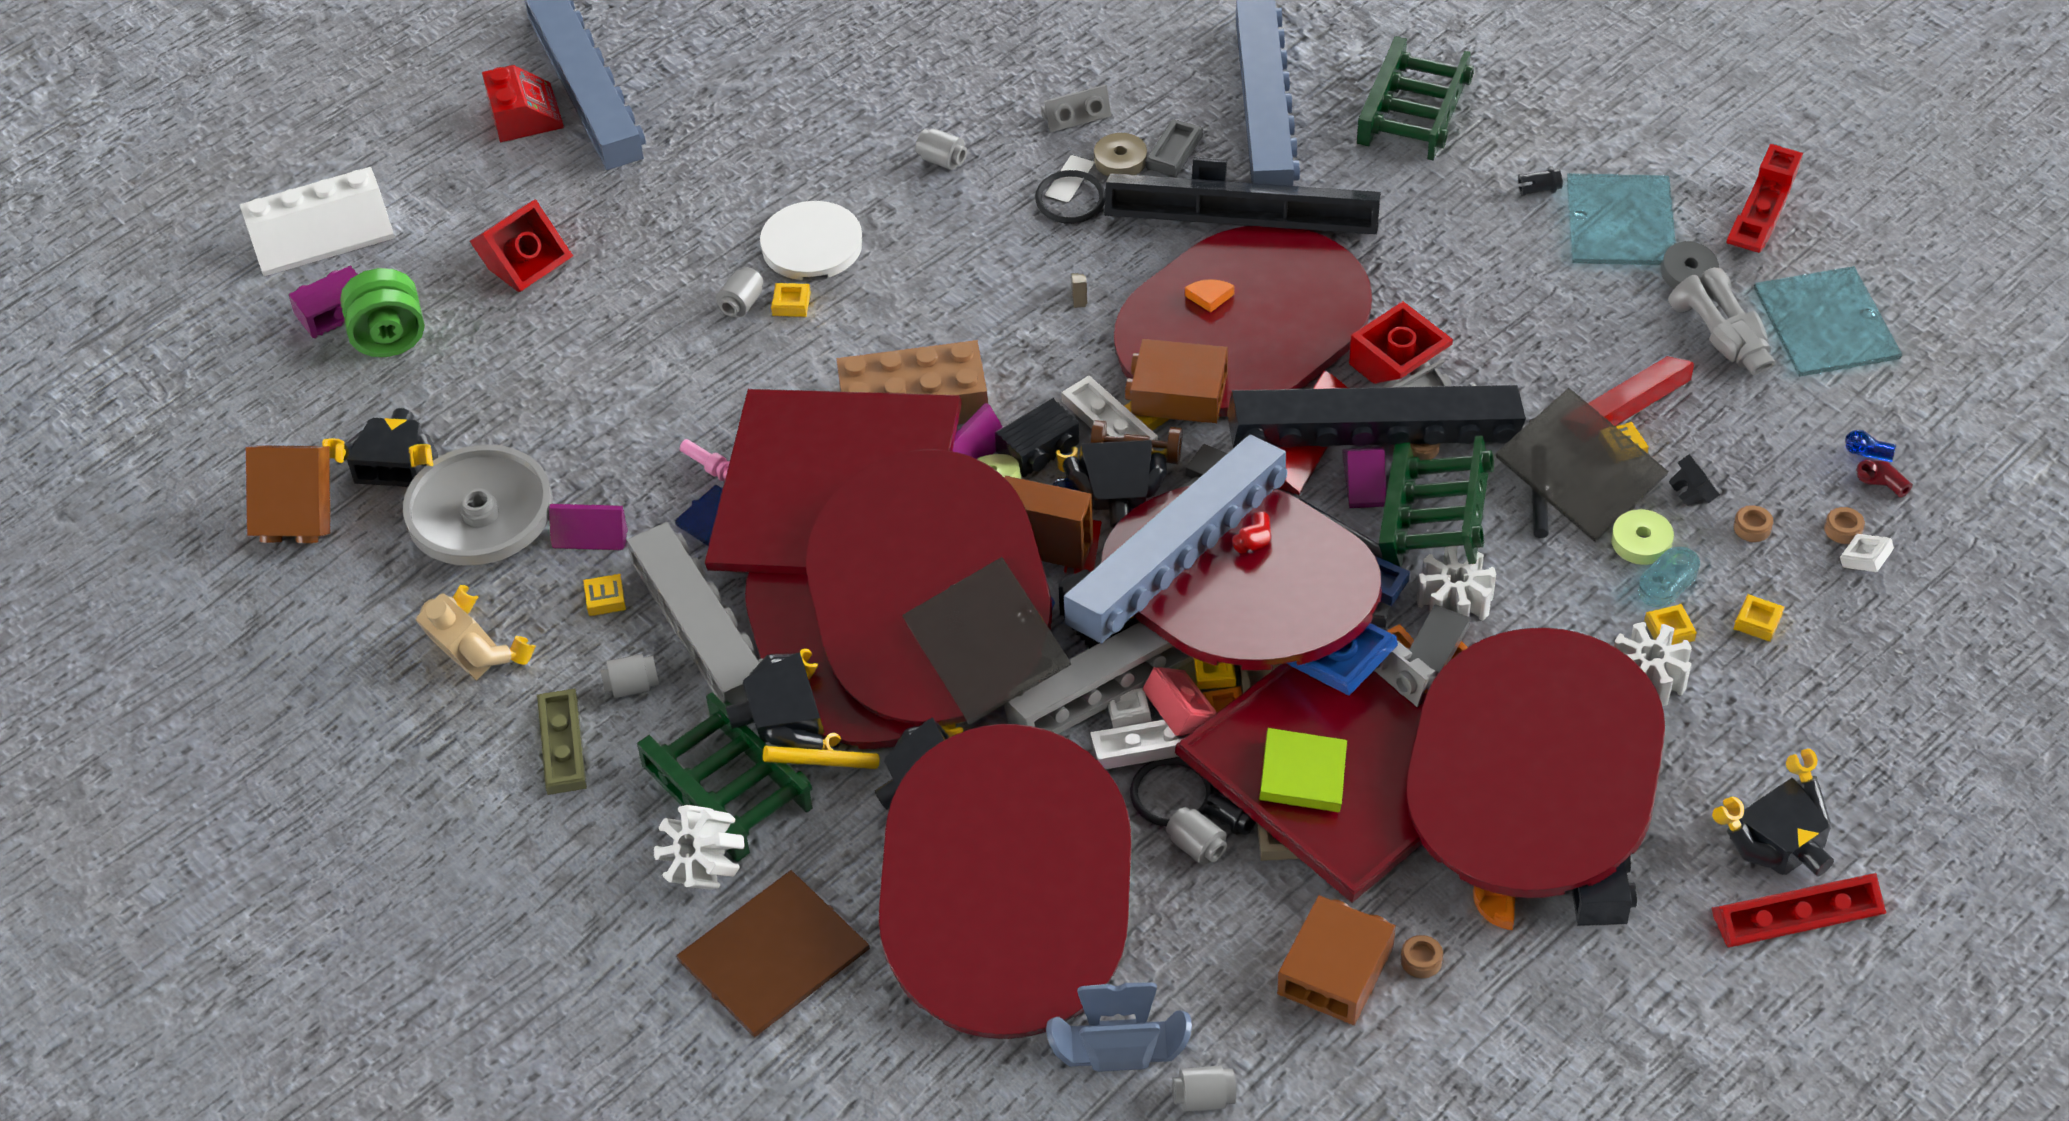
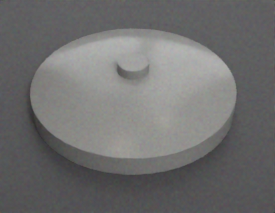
(477, 505)

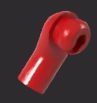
(1254, 536)

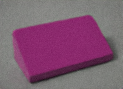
(977, 435)
(587, 526)

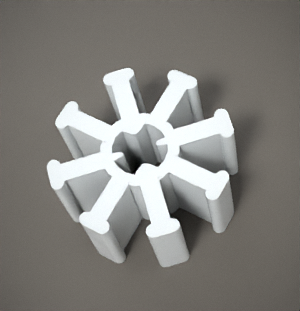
(1456, 585)
(1663, 663)
(699, 847)

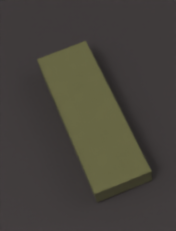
(561, 741)

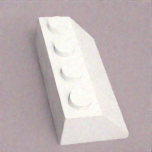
(317, 221)

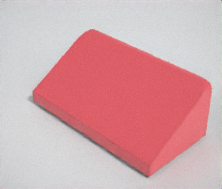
(1177, 700)

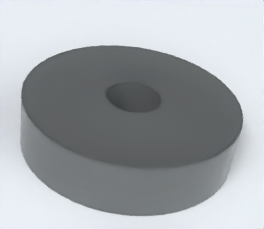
(1686, 254)

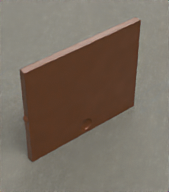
(772, 953)

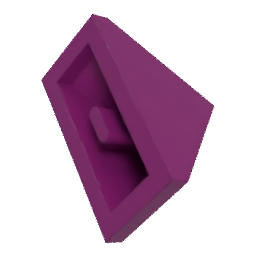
(1365, 476)

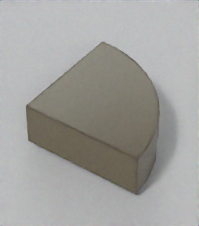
(1079, 290)

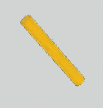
(821, 757)

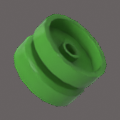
(382, 312)

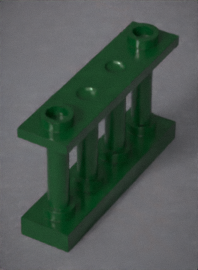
(1390, 80)
(1404, 492)
(685, 783)

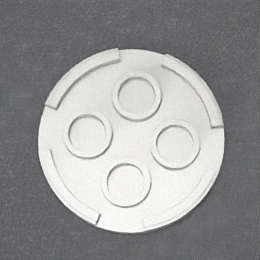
(811, 240)

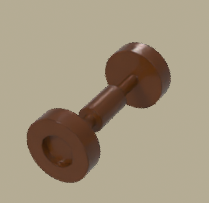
(1173, 445)

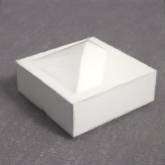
(1866, 552)
(1130, 709)

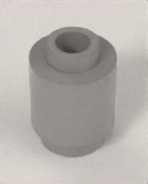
(941, 148)
(740, 292)
(629, 675)
(1197, 835)
(1204, 1088)

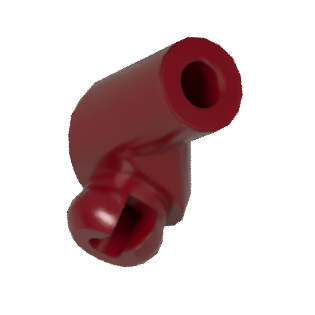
(1884, 474)

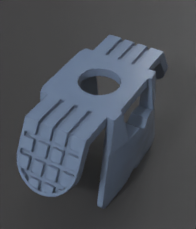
(1119, 1043)

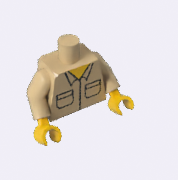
(463, 639)

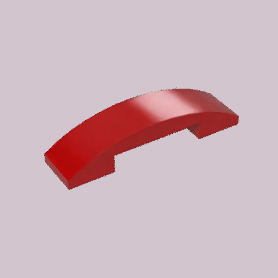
(1766, 199)

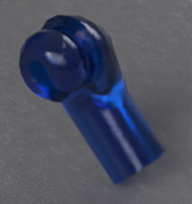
(1863, 444)

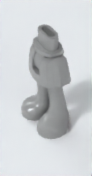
(1738, 337)

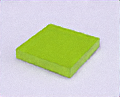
(1303, 770)

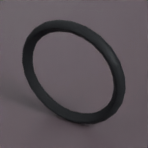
(1071, 173)
(1143, 771)

